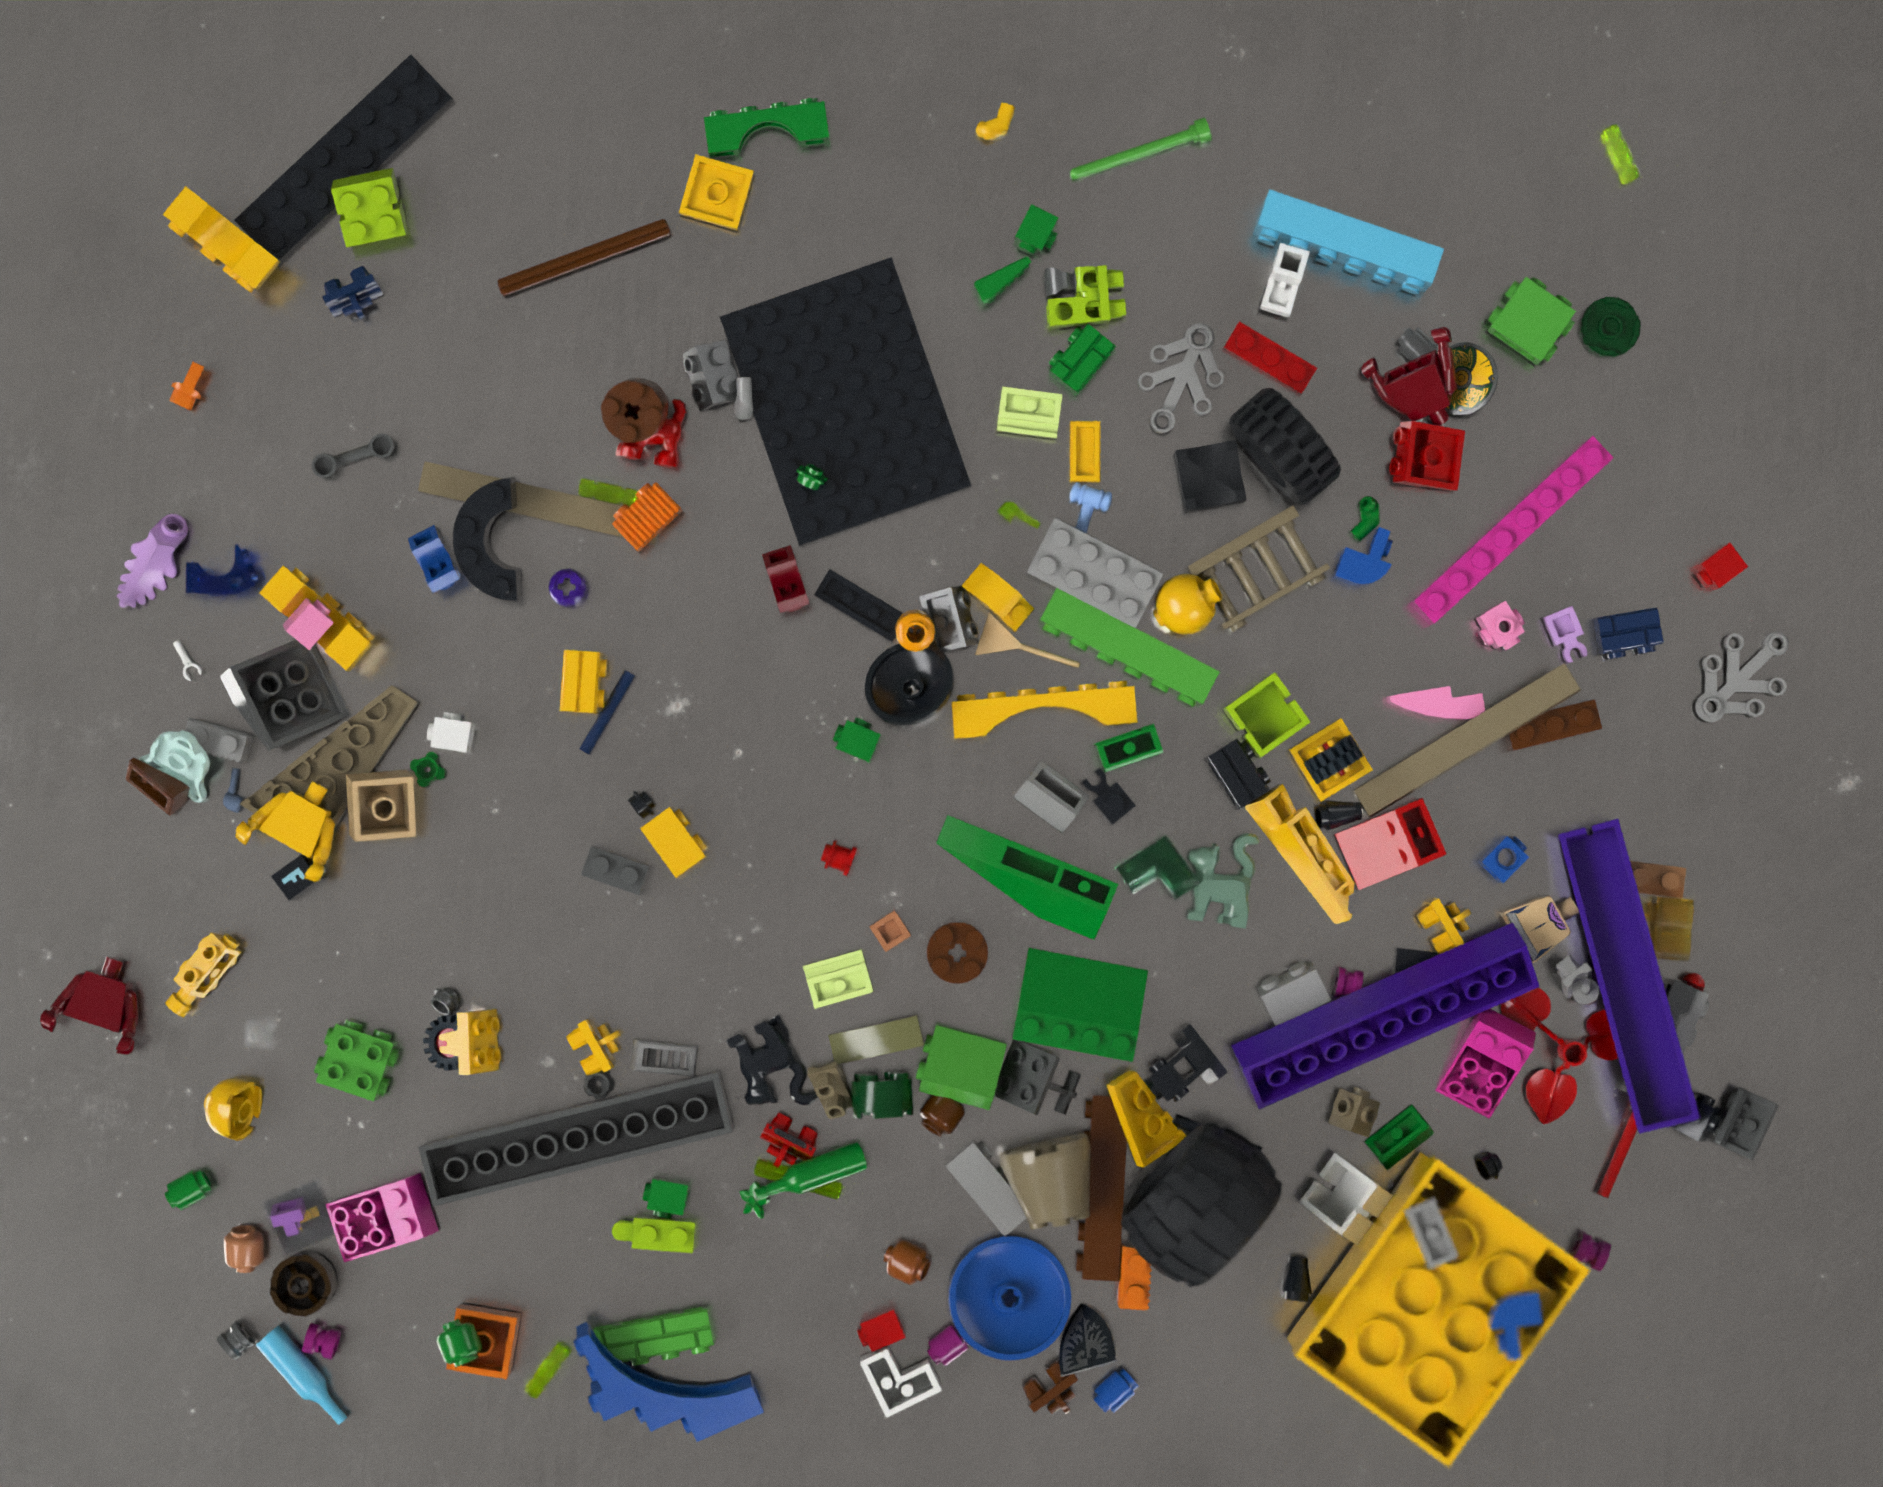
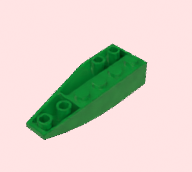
(1032, 879)

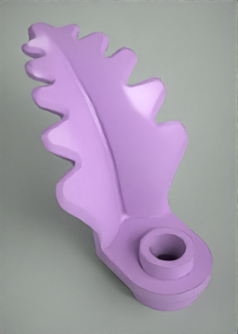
(152, 561)

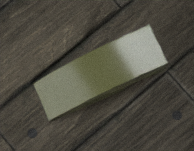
(876, 1039)

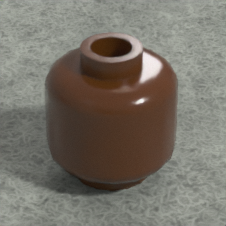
(941, 1115)

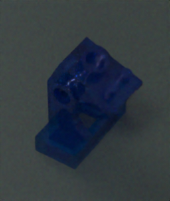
(202, 584)

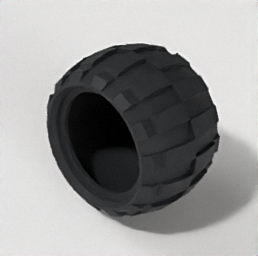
(1201, 1204)

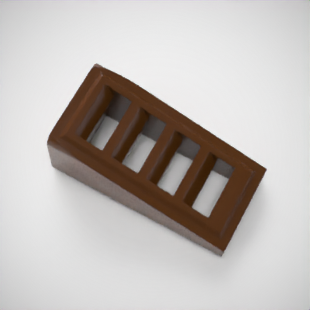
(157, 786)

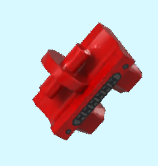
(800, 1147)

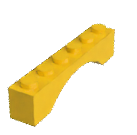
(1107, 705)

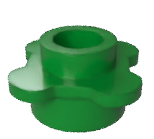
(811, 476)
(424, 777)

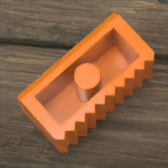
(646, 515)
(1133, 1279)

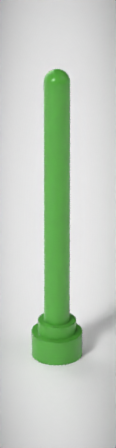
(1197, 132)

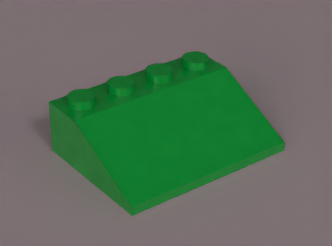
(1080, 1004)

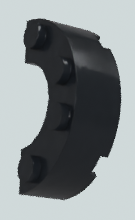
(472, 540)

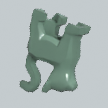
(1223, 888)

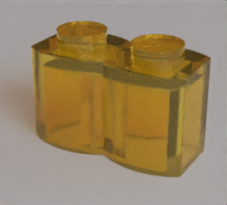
(1670, 926)

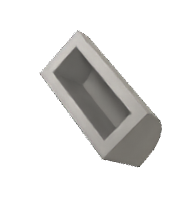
(1051, 796)

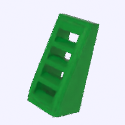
(995, 283)

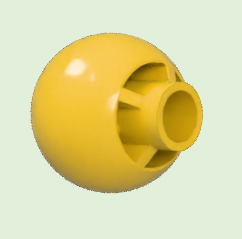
(1186, 603)

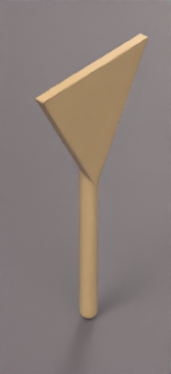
(997, 639)

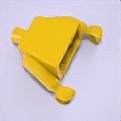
(297, 823)

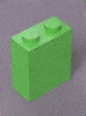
(961, 1067)

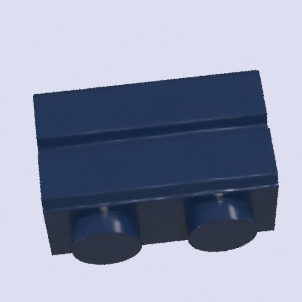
(1628, 631)

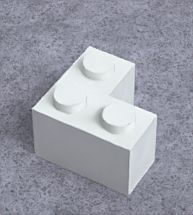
(898, 1388)

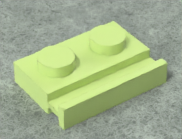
(1029, 412)
(838, 979)

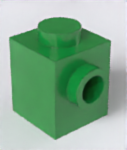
(1036, 231)
(857, 739)
(666, 1196)

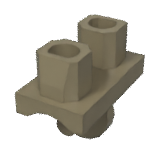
(831, 1089)

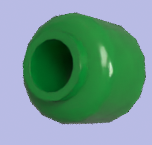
(458, 1343)

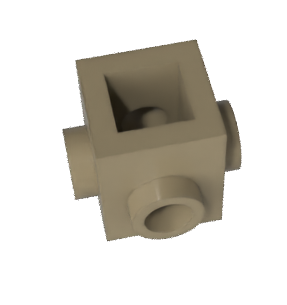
(1354, 1111)

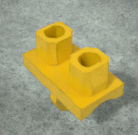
(1436, 913)
(599, 1059)

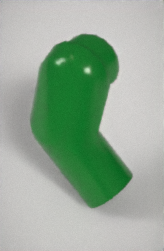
(1369, 518)

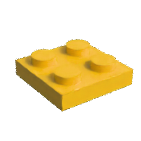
(716, 192)

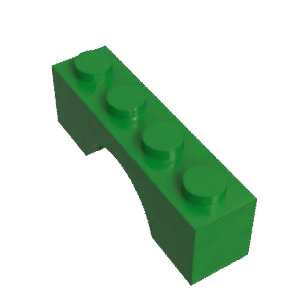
(729, 131)

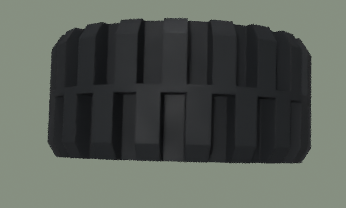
(1285, 446)

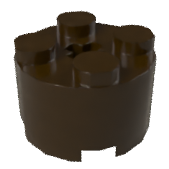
(303, 1301)

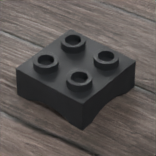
(1210, 476)

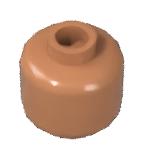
(244, 1248)

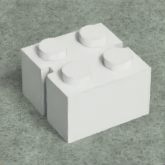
(1351, 1201)

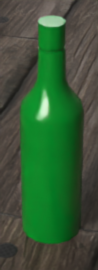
(817, 1171)

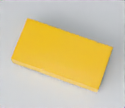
(1085, 451)

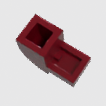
(785, 579)

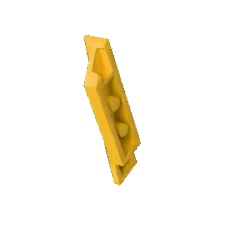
(1305, 850)

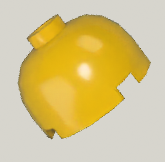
(232, 1107)

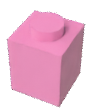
(308, 622)

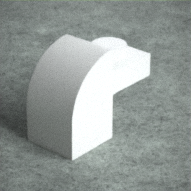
(1284, 280)

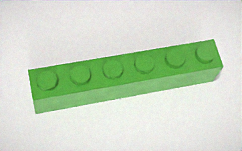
(1129, 647)

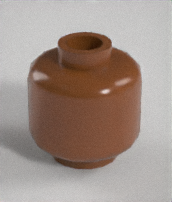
(907, 1262)

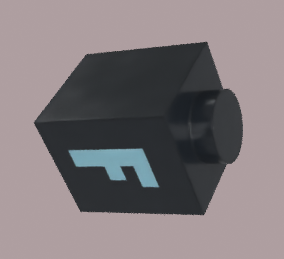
(291, 878)

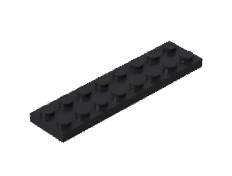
(354, 146)

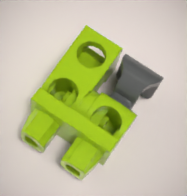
(1091, 299)

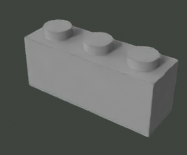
(987, 1186)

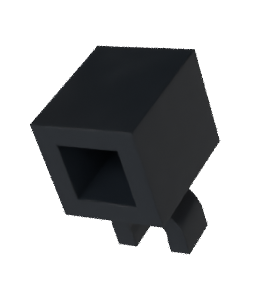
(1111, 800)

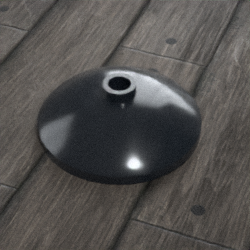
(901, 672)

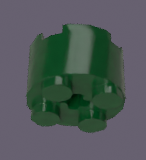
(882, 1096)

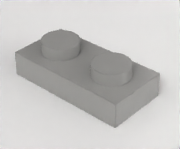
(1431, 1233)

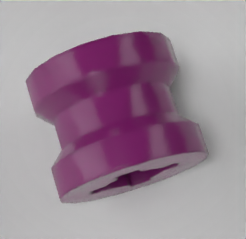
(1347, 982)

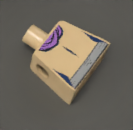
(1541, 923)

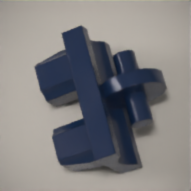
(353, 296)

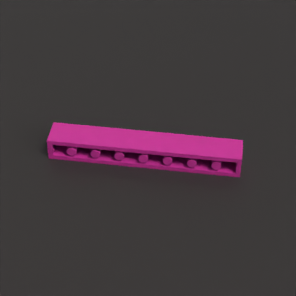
(1511, 530)

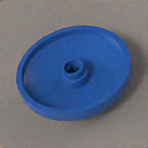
(1009, 1298)

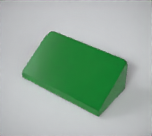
(1399, 1137)

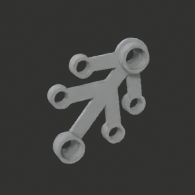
(1184, 374)
(1738, 680)

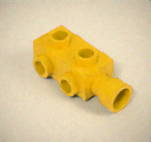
(205, 962)

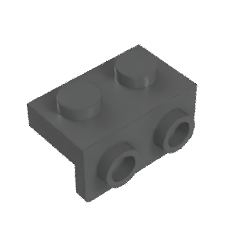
(711, 374)
(1745, 1123)

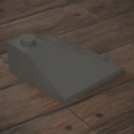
(284, 693)

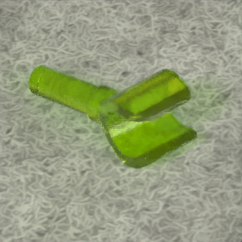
(1010, 509)

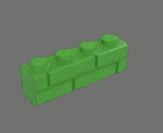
(659, 1335)

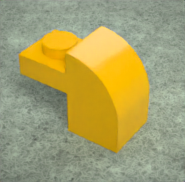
(998, 596)

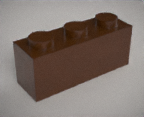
(1556, 725)

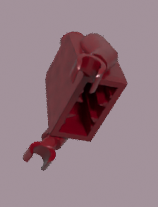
(1421, 385)
(100, 1001)

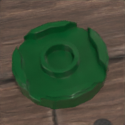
(1609, 327)

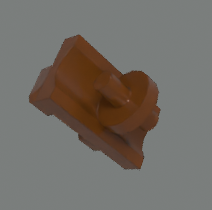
(1039, 1396)

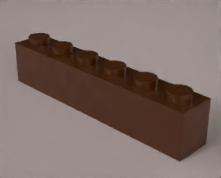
(1103, 1229)

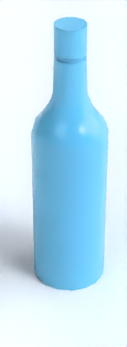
(298, 1371)

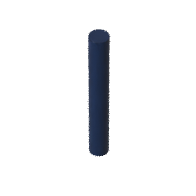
(607, 712)

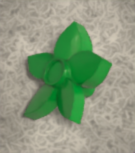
(752, 1204)

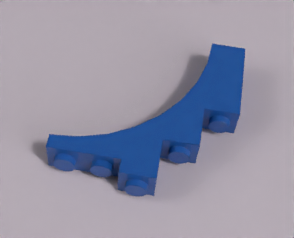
(701, 1408)

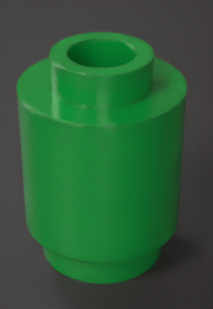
(188, 1189)

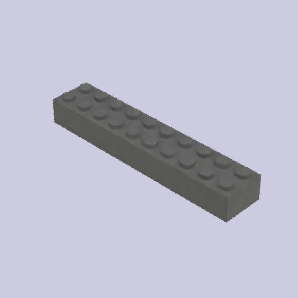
(576, 1138)

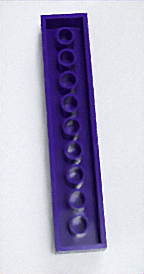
(1386, 1015)

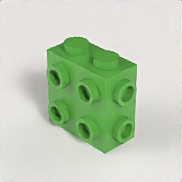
(1532, 320)
(357, 1060)

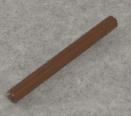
(583, 257)

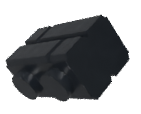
(1238, 774)

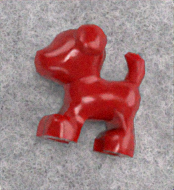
(667, 437)

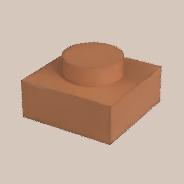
(890, 931)

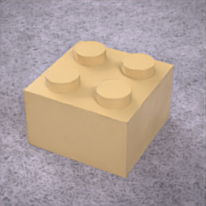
(381, 805)

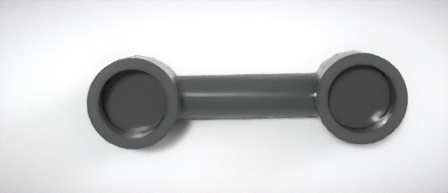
(326, 464)

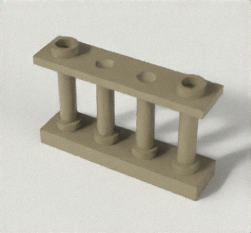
(1258, 539)

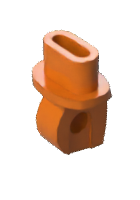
(185, 393)

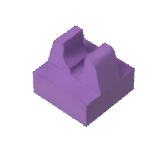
(289, 1215)

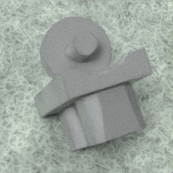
(1577, 981)

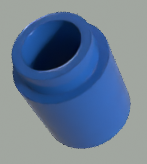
(1115, 1391)

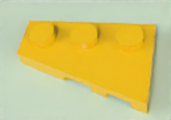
(1143, 1121)

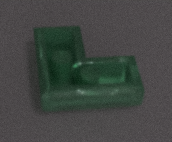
(1159, 861)

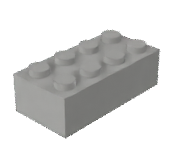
(1095, 572)

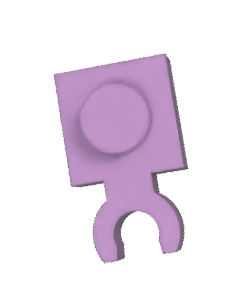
(1564, 629)

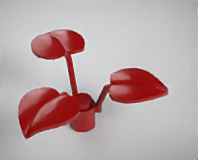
(1551, 1092)

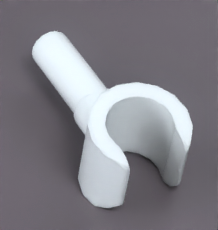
(186, 660)

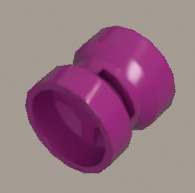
(1587, 1250)
(321, 1341)

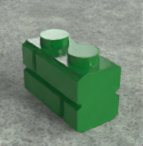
(1081, 359)
(1128, 748)

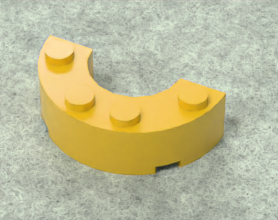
(221, 239)
(344, 640)

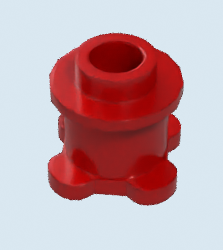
(838, 857)

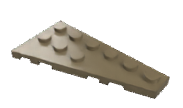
(350, 749)

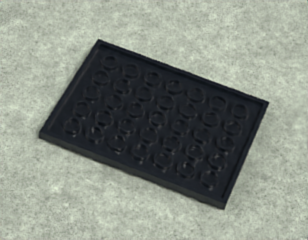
(851, 393)

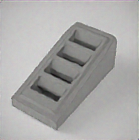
(637, 1057)

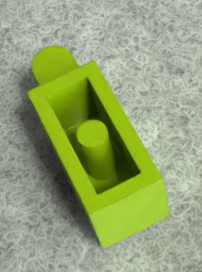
(658, 1233)

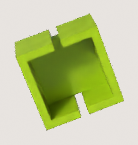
(367, 207)
(1266, 715)

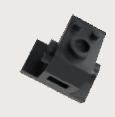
(1164, 1078)

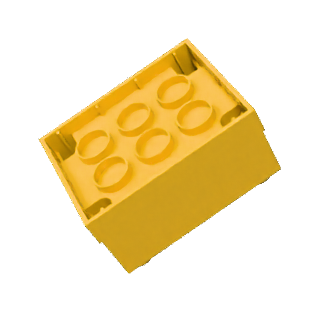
(1419, 1337)

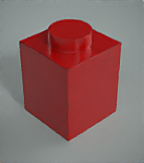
(1720, 567)
(881, 1329)

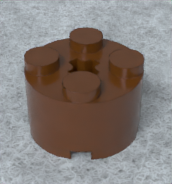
(620, 400)
(943, 963)

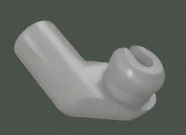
(743, 403)

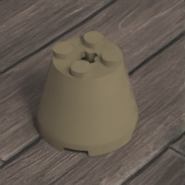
(1050, 1179)

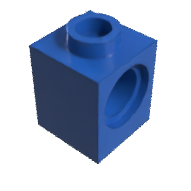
(1490, 861)

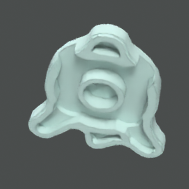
(181, 758)

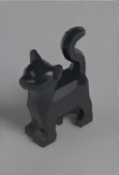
(770, 1058)

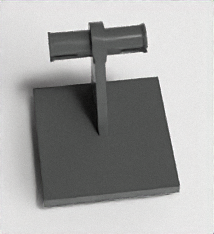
(1028, 1076)

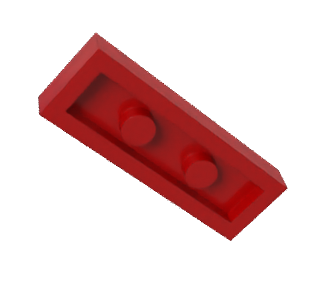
(1270, 358)

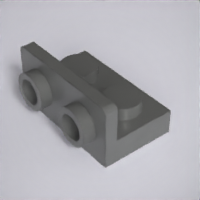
(951, 618)

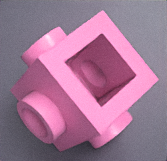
(1490, 629)

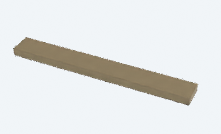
(531, 500)
(1467, 740)

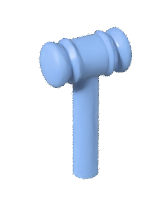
(1090, 499)

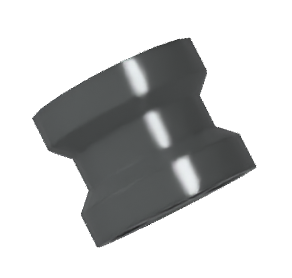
(236, 1340)

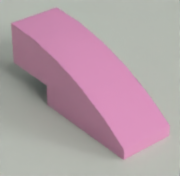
(1439, 704)

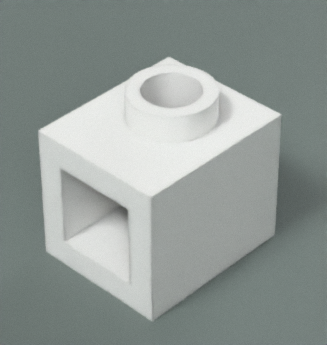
(451, 733)

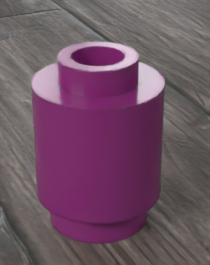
(947, 1346)

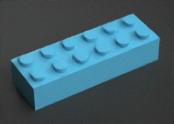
(1348, 242)

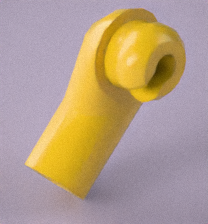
(998, 126)

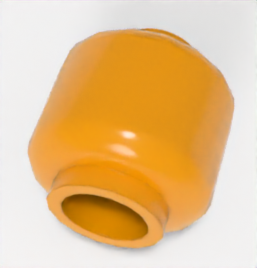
(911, 640)

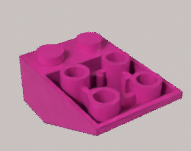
(1486, 1061)
(382, 1217)

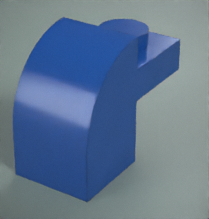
(434, 559)
(1365, 569)
(1510, 1312)

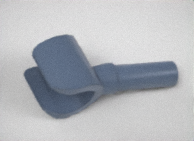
(231, 800)

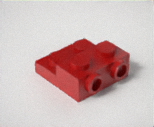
(1427, 455)

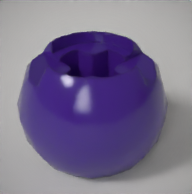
(575, 596)

